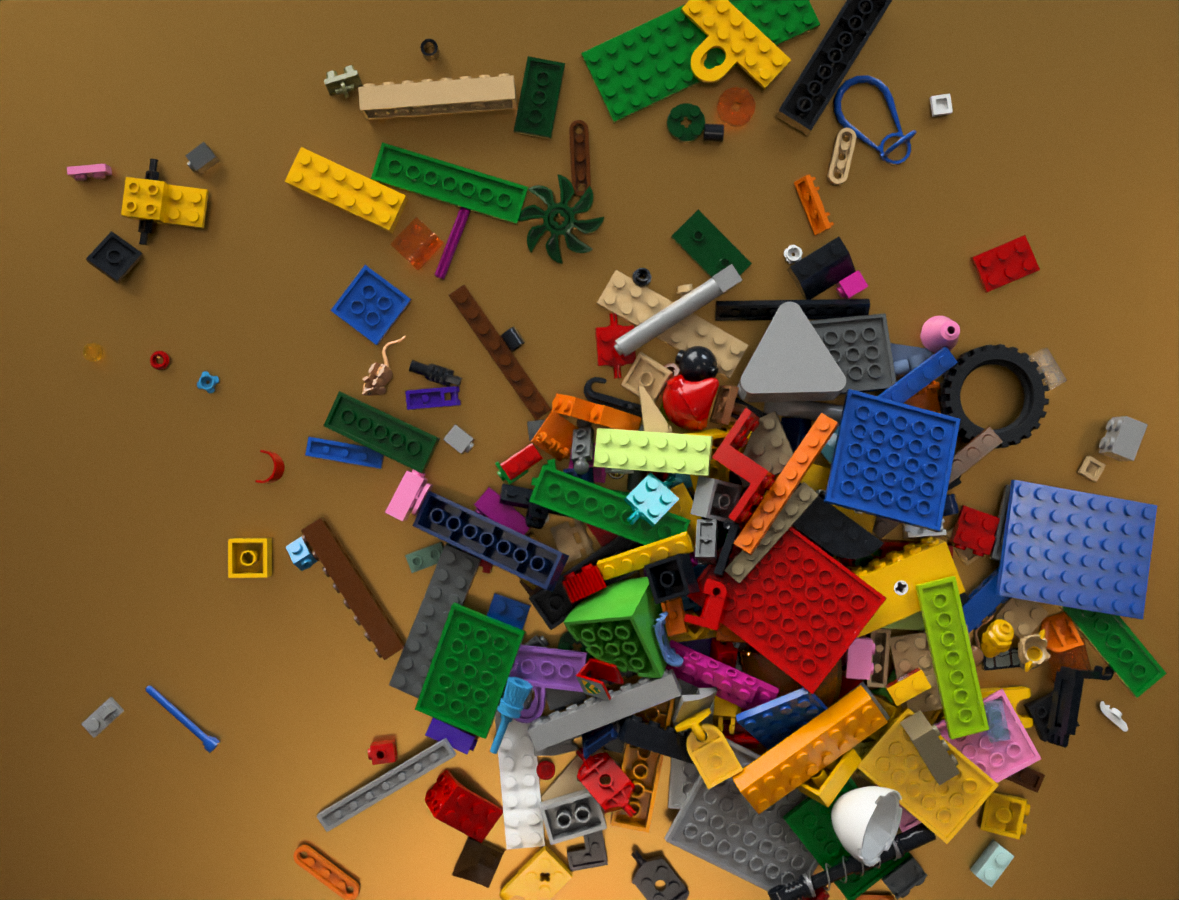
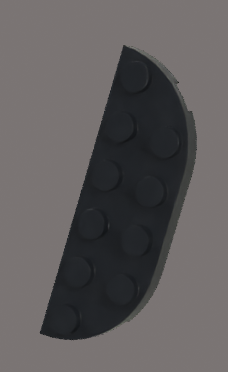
(836, 531)

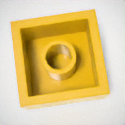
(249, 557)

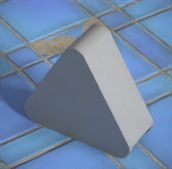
(791, 363)

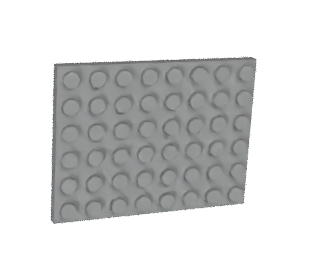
(731, 835)

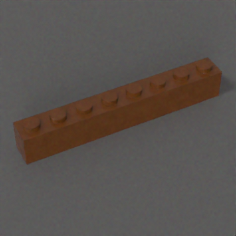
(353, 588)

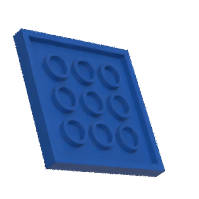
(781, 717)

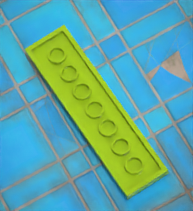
(952, 657)

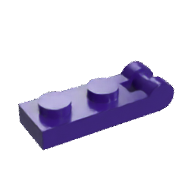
(432, 398)

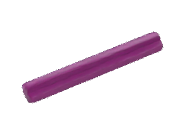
(452, 243)

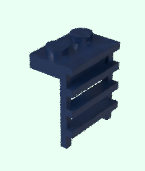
(598, 738)

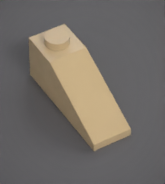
(651, 416)

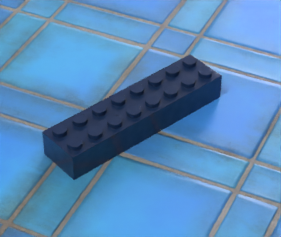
(491, 541)

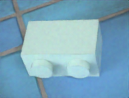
(992, 863)

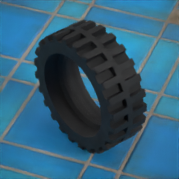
(1026, 373)

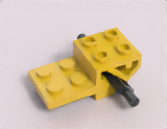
(162, 203)

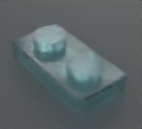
(996, 721)

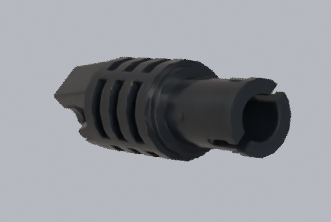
(435, 373)

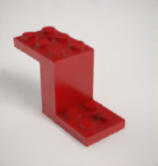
(730, 457)

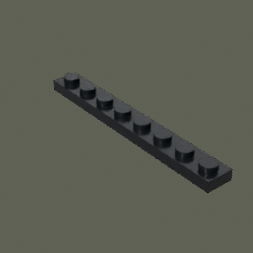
(812, 309)

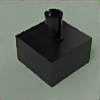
(672, 578)

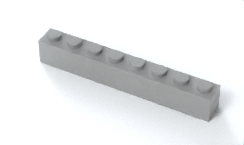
(600, 712)

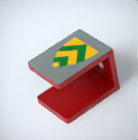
(602, 670)

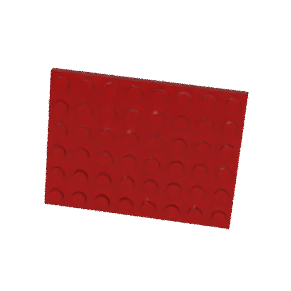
(796, 607)

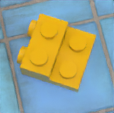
(1005, 815)

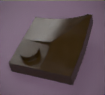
(478, 862)

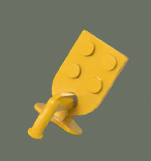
(710, 755)

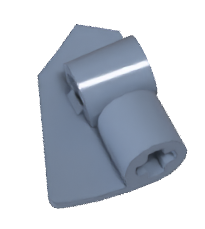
(907, 358)

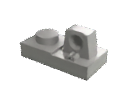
(102, 717)

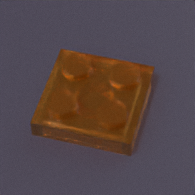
(1074, 658)

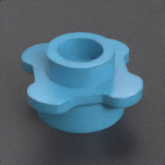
(205, 376)

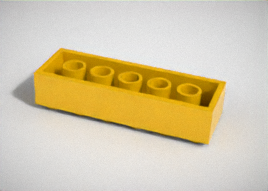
(346, 190)

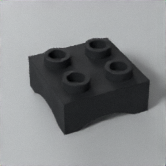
(1040, 712)

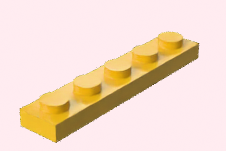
(644, 555)

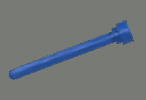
(208, 741)

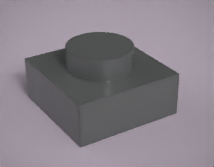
(533, 427)

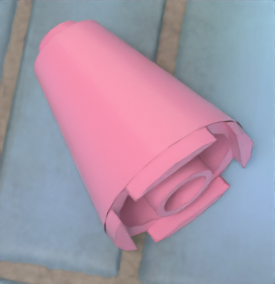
(939, 332)

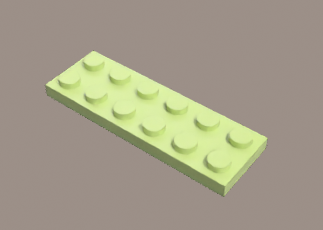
(653, 451)

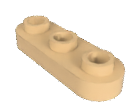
(845, 149)

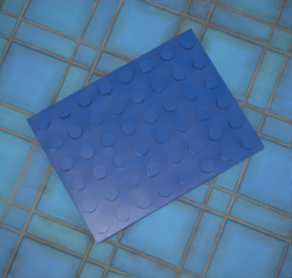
(1076, 549)

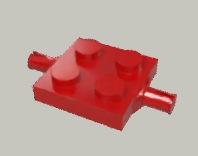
(605, 346)

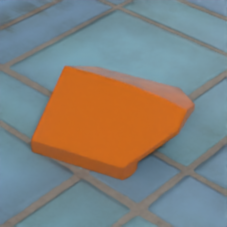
(1060, 633)

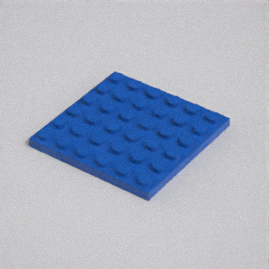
(892, 460)

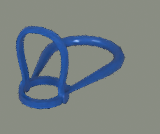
(890, 102)

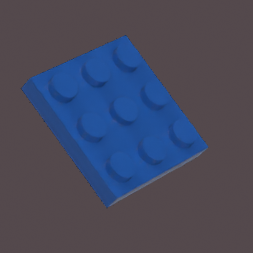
(371, 305)

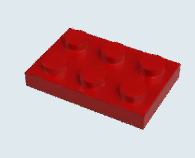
(1005, 263)

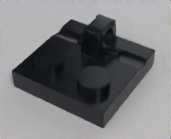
(114, 257)

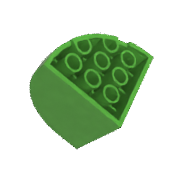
(619, 627)

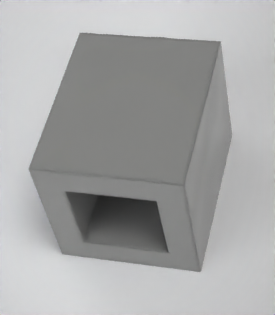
(459, 440)

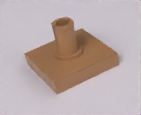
(726, 405)

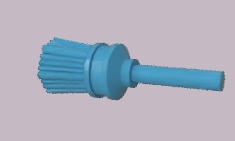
(510, 706)

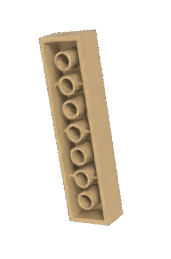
(437, 97)

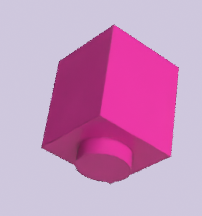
(851, 285)

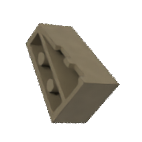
(930, 747)

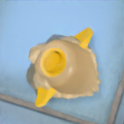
(1033, 651)

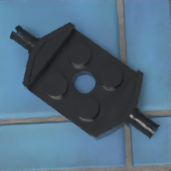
(656, 869)

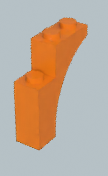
(595, 413)

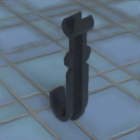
(609, 401)

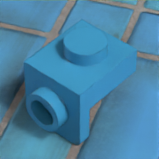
(300, 554)

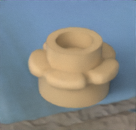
(684, 289)

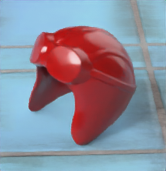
(689, 402)

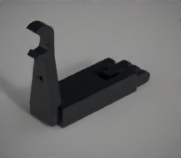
(1067, 700)

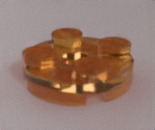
(730, 116)

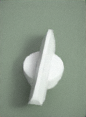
(1114, 715)

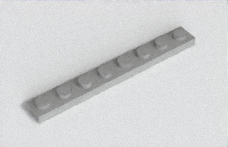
(386, 784)

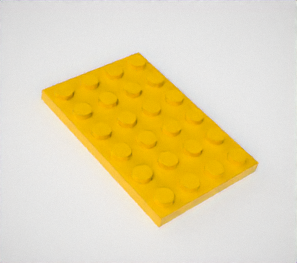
(941, 808)

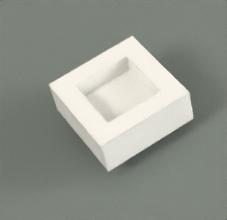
(941, 105)

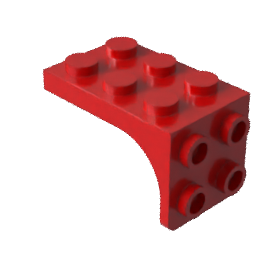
(461, 807)

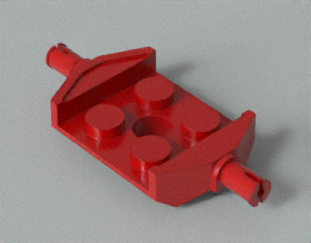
(611, 796)

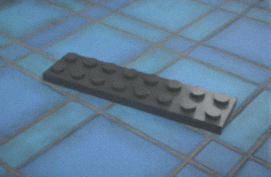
(448, 586)

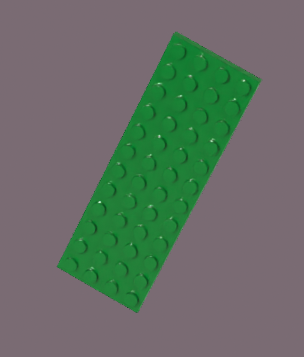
(656, 56)

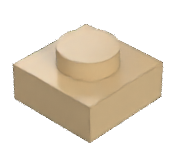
(1091, 468)

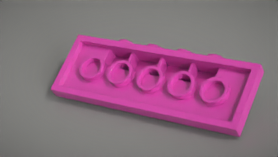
(731, 683)

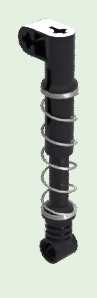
(807, 885)

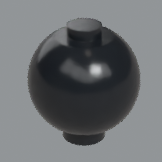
(697, 363)

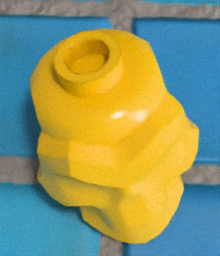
(997, 638)

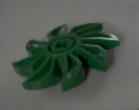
(570, 214)

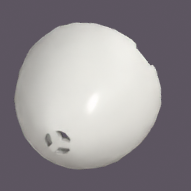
(867, 821)

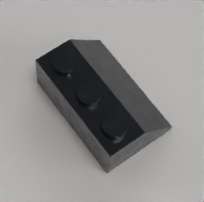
(822, 269)

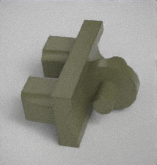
(342, 83)

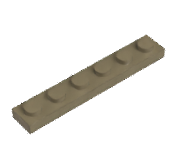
(791, 512)

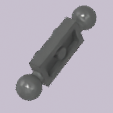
(582, 446)

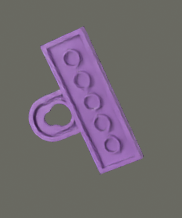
(546, 669)

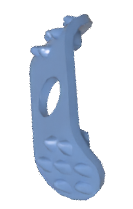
(669, 654)

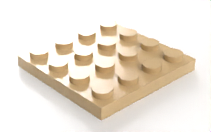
(912, 652)

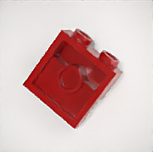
(974, 531)

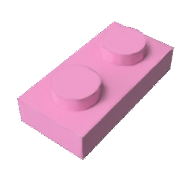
(98, 171)

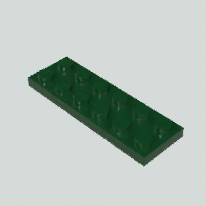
(381, 432)

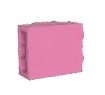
(409, 495)

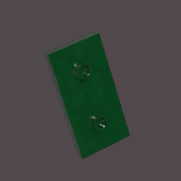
(539, 97)
(709, 246)

